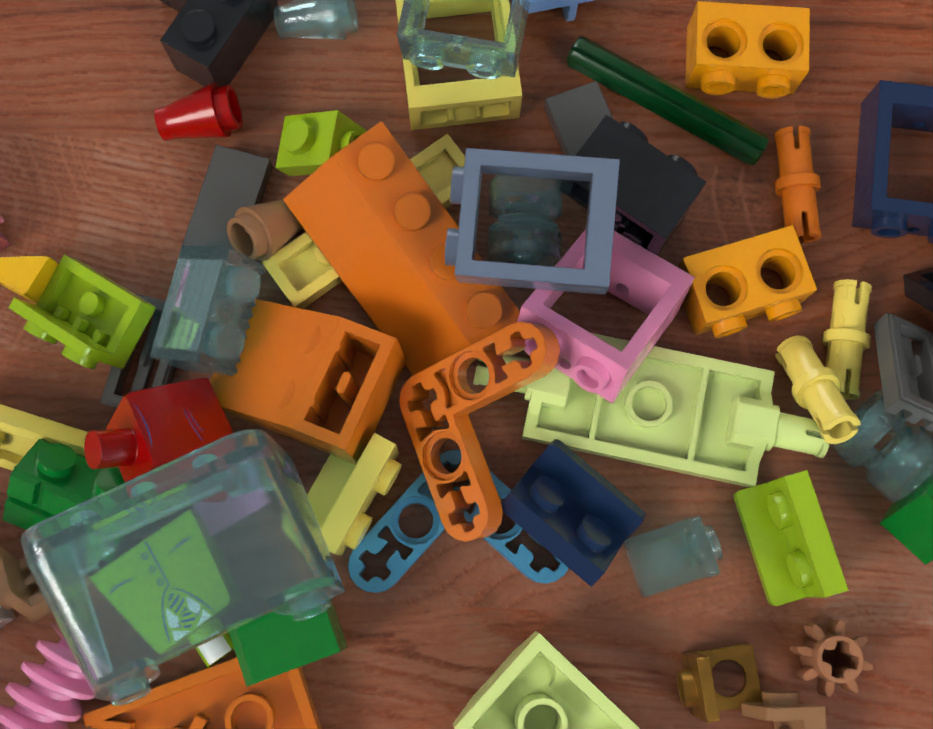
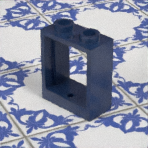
(886, 107)

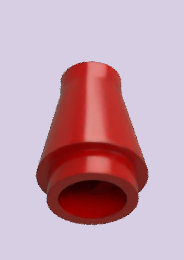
(202, 114)

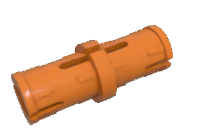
(798, 182)

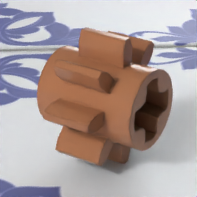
(850, 658)

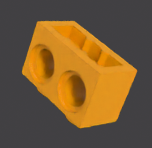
(744, 35)
(739, 273)

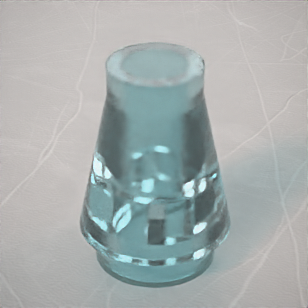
(316, 19)

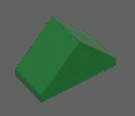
(281, 644)

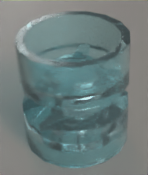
(524, 220)
(901, 462)

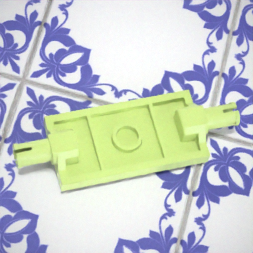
(671, 415)

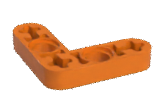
(453, 404)

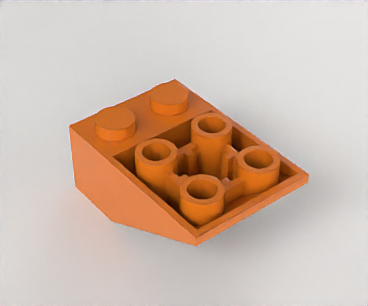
(312, 378)

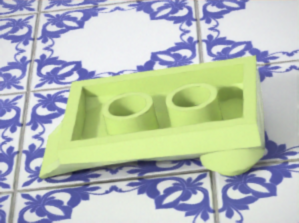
(540, 691)

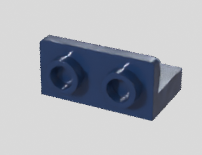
(573, 511)

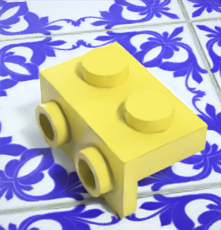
(347, 490)

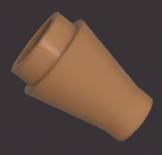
(262, 229)

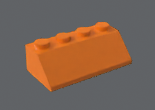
(388, 247)

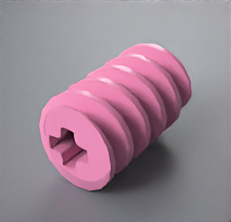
(53, 692)

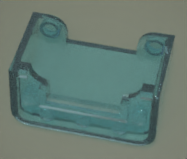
(181, 560)

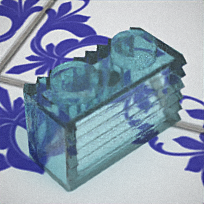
(208, 310)

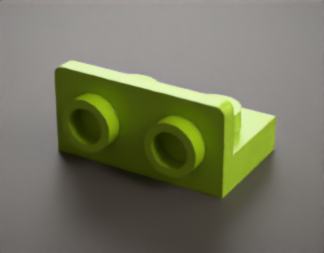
(789, 540)

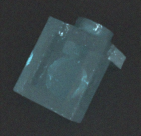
(673, 555)

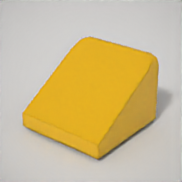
(27, 275)

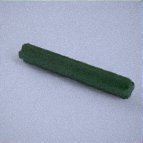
(667, 100)

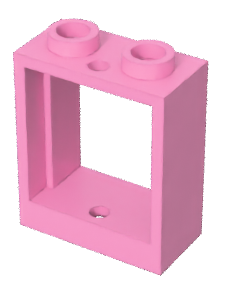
(635, 278)

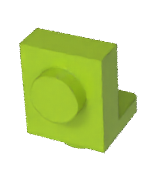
(312, 139)

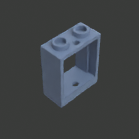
(466, 190)

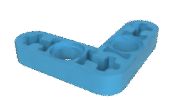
(420, 494)

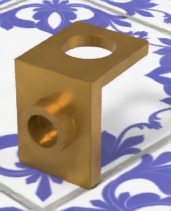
(697, 685)

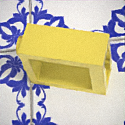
(469, 99)

